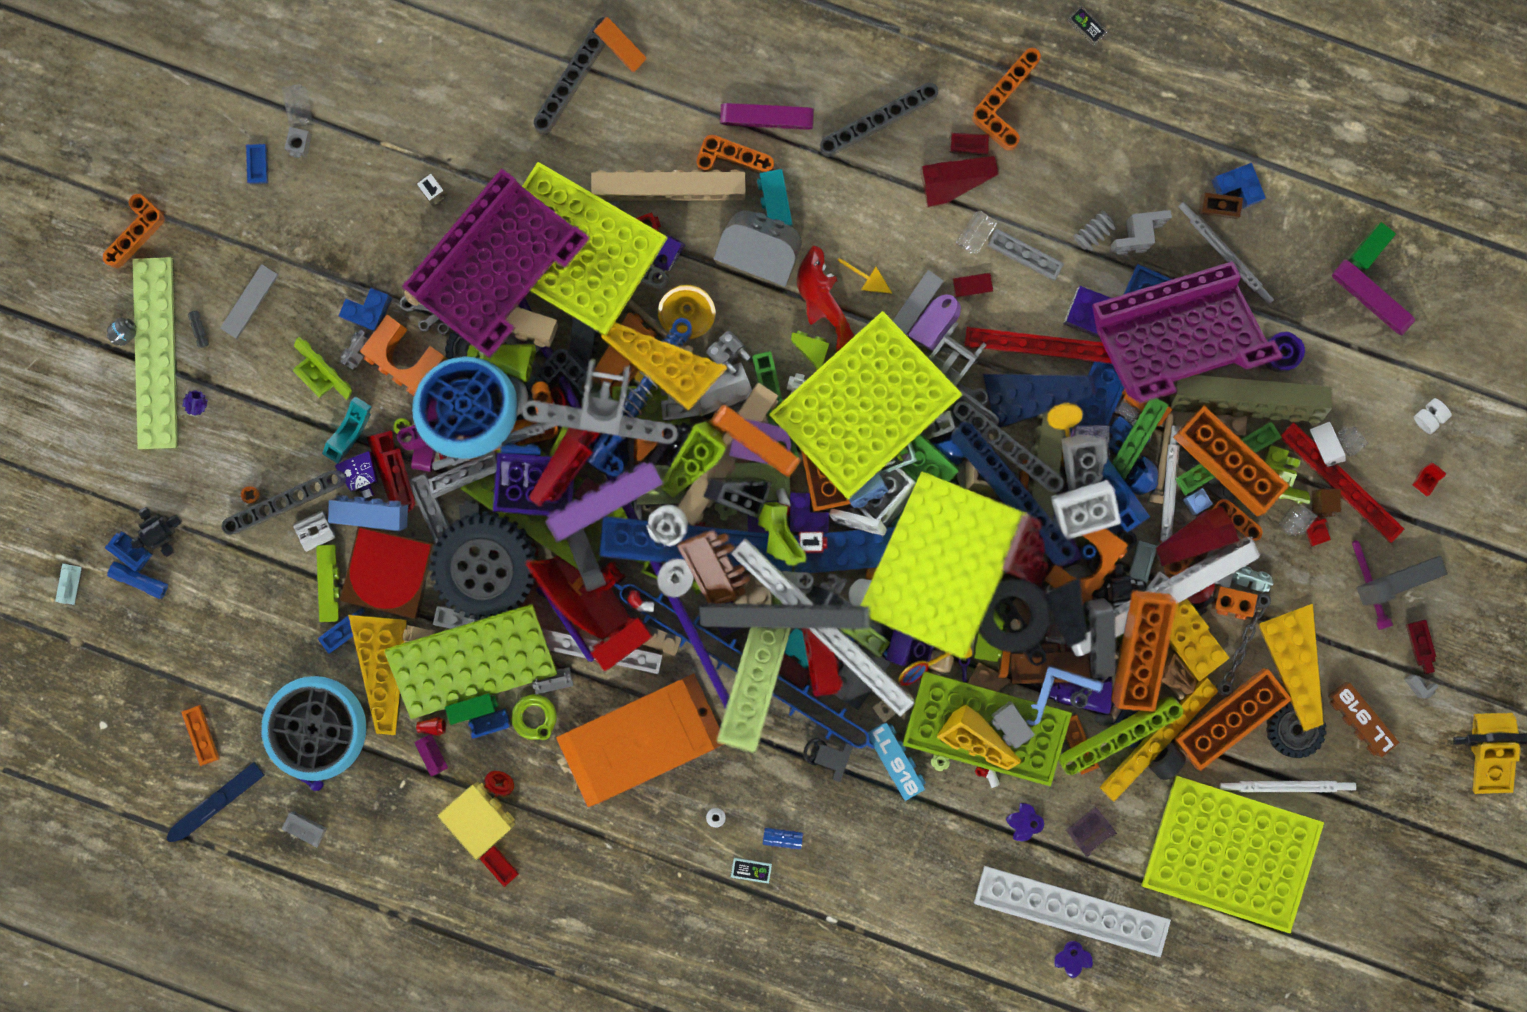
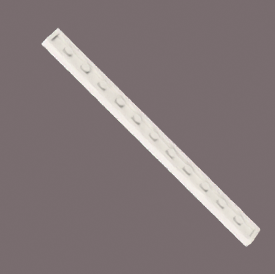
(833, 638)
(558, 642)

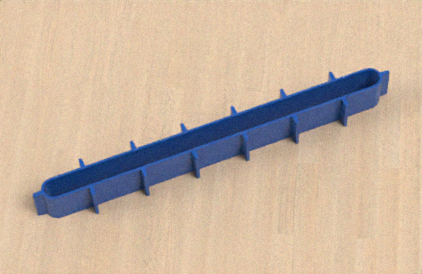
(793, 707)

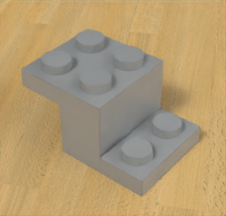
(1140, 232)

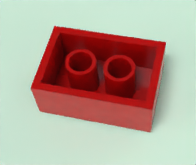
(621, 643)

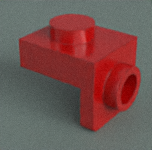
(1428, 478)

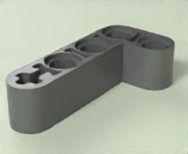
(585, 560)
(1102, 637)

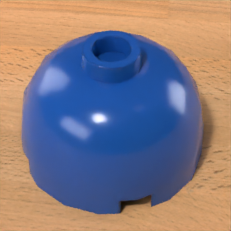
(949, 449)
(1142, 476)

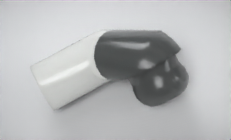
(1106, 719)

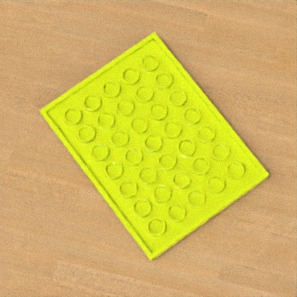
(608, 265)
(865, 405)
(942, 564)
(1232, 854)

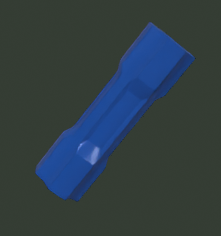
(149, 585)

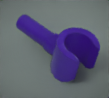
(964, 669)
(315, 785)

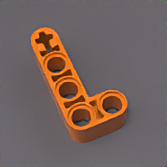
(736, 158)
(130, 233)

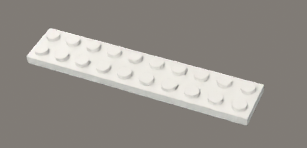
(1072, 911)

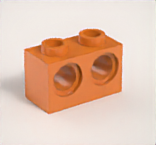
(1235, 598)

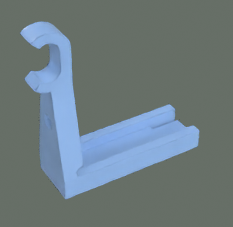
(1065, 675)

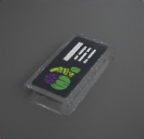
(1087, 25)

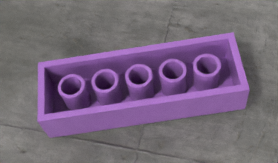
(603, 502)

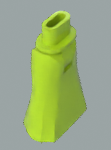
(510, 358)

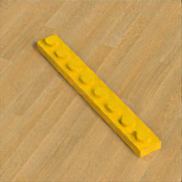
(1157, 741)

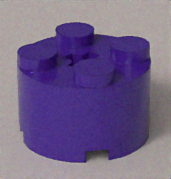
(1294, 352)

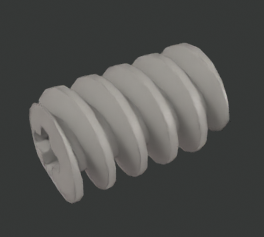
(1094, 231)

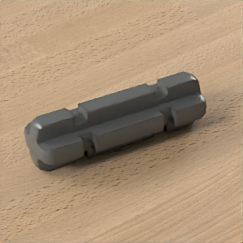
(198, 329)

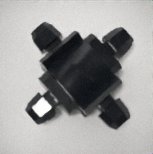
(156, 531)
(1118, 587)

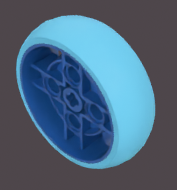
(435, 388)

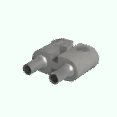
(726, 350)

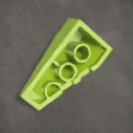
(696, 457)

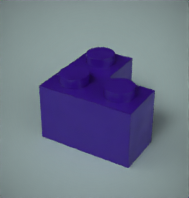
(802, 519)

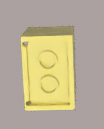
(477, 819)

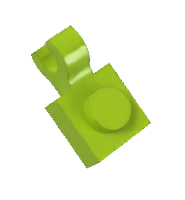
(1279, 457)

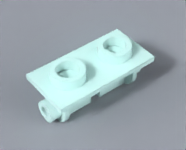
(1259, 579)
(68, 584)

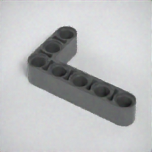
(1386, 587)

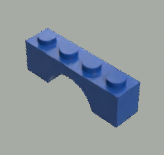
(1129, 508)

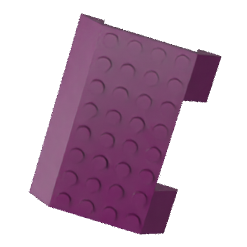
(492, 261)
(1180, 331)

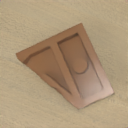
(1178, 675)
(987, 678)

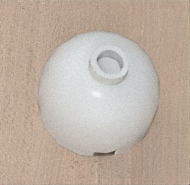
(667, 525)

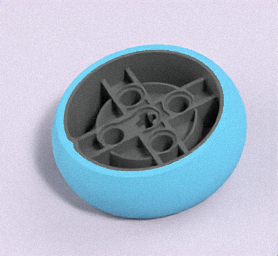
(320, 693)

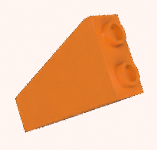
(612, 361)

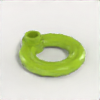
(534, 733)

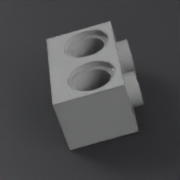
(942, 426)

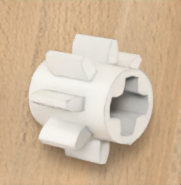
(795, 382)

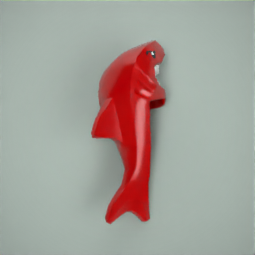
(815, 289)

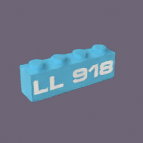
(895, 761)

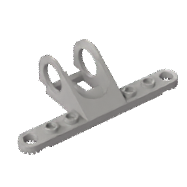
(954, 376)
(601, 414)

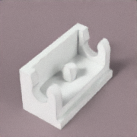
(1328, 444)

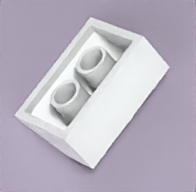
(726, 391)
(894, 501)
(1086, 509)

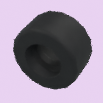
(1168, 762)

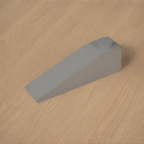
(1083, 460)

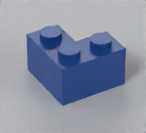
(1243, 182)
(370, 313)

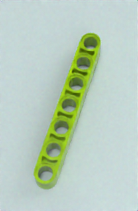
(1110, 736)

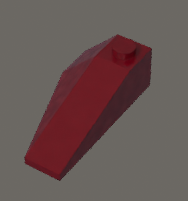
(951, 179)
(1204, 533)

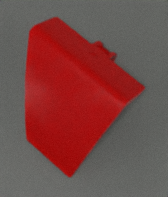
(593, 611)

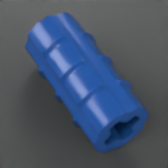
(782, 838)

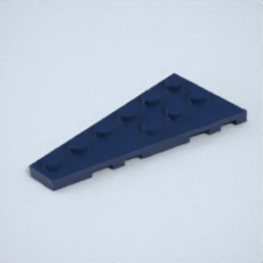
(1027, 396)

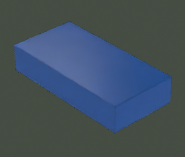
(256, 163)

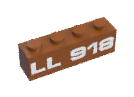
(1363, 719)

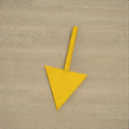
(874, 282)

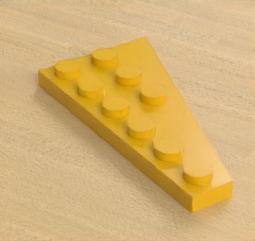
(670, 367)
(371, 639)
(1294, 652)

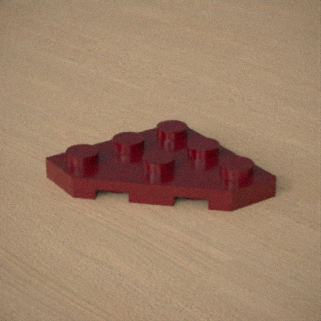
(1026, 552)

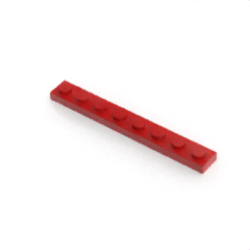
(1037, 345)
(1339, 479)

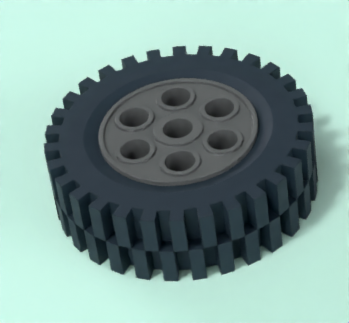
(488, 534)

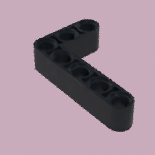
(560, 369)
(823, 597)
(1014, 614)

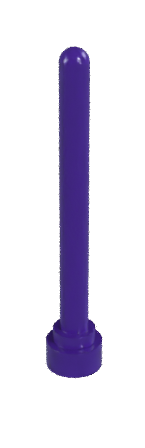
(569, 626)

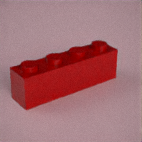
(822, 665)

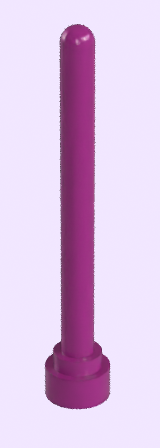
(1383, 620)

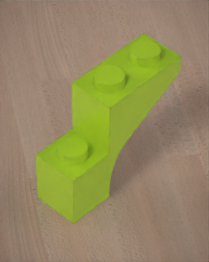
(812, 349)
(780, 540)

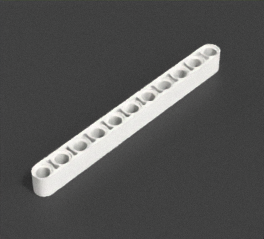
(1189, 581)

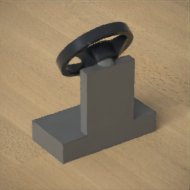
(828, 757)

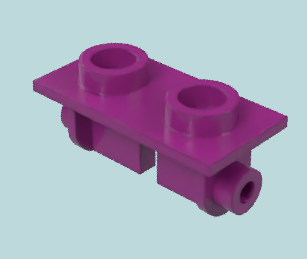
(431, 755)

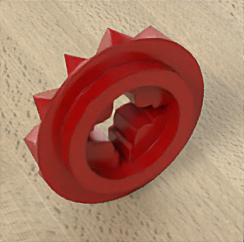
(497, 777)

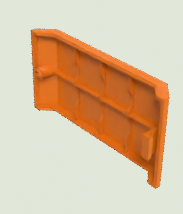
(640, 740)

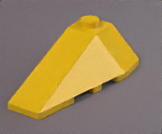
(972, 732)

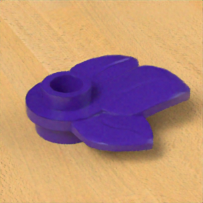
(1022, 821)
(1073, 961)

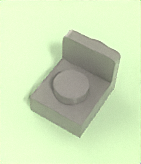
(1417, 684)

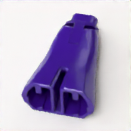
(1097, 701)

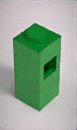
(1372, 246)
(471, 708)

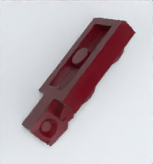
(1422, 645)

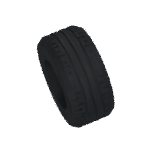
(1038, 621)

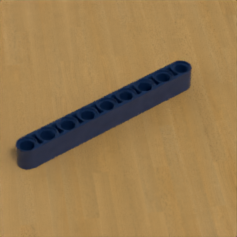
(991, 468)

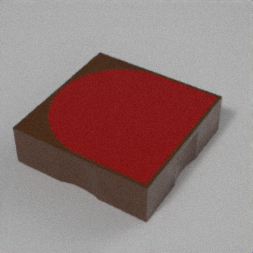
(387, 572)

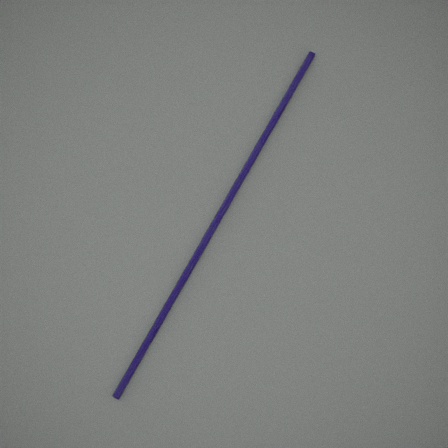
(630, 513)

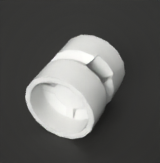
(1435, 413)

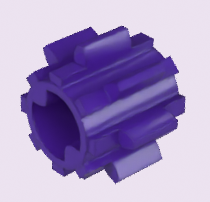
(195, 403)

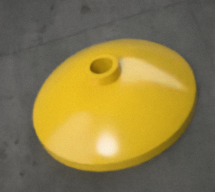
(700, 314)

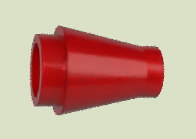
(432, 726)

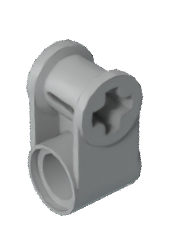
(797, 578)

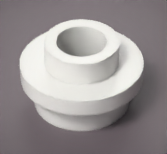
(720, 813)

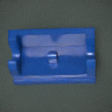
(122, 548)
(489, 723)

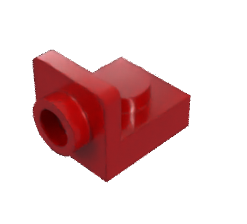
(1317, 532)

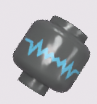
(121, 331)

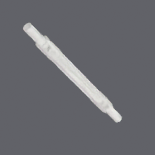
(1170, 486)
(1287, 786)

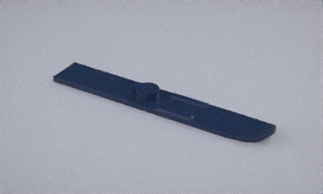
(215, 803)

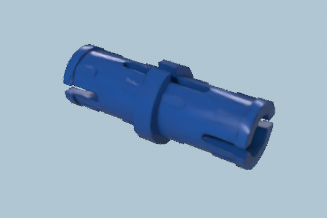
(1092, 551)

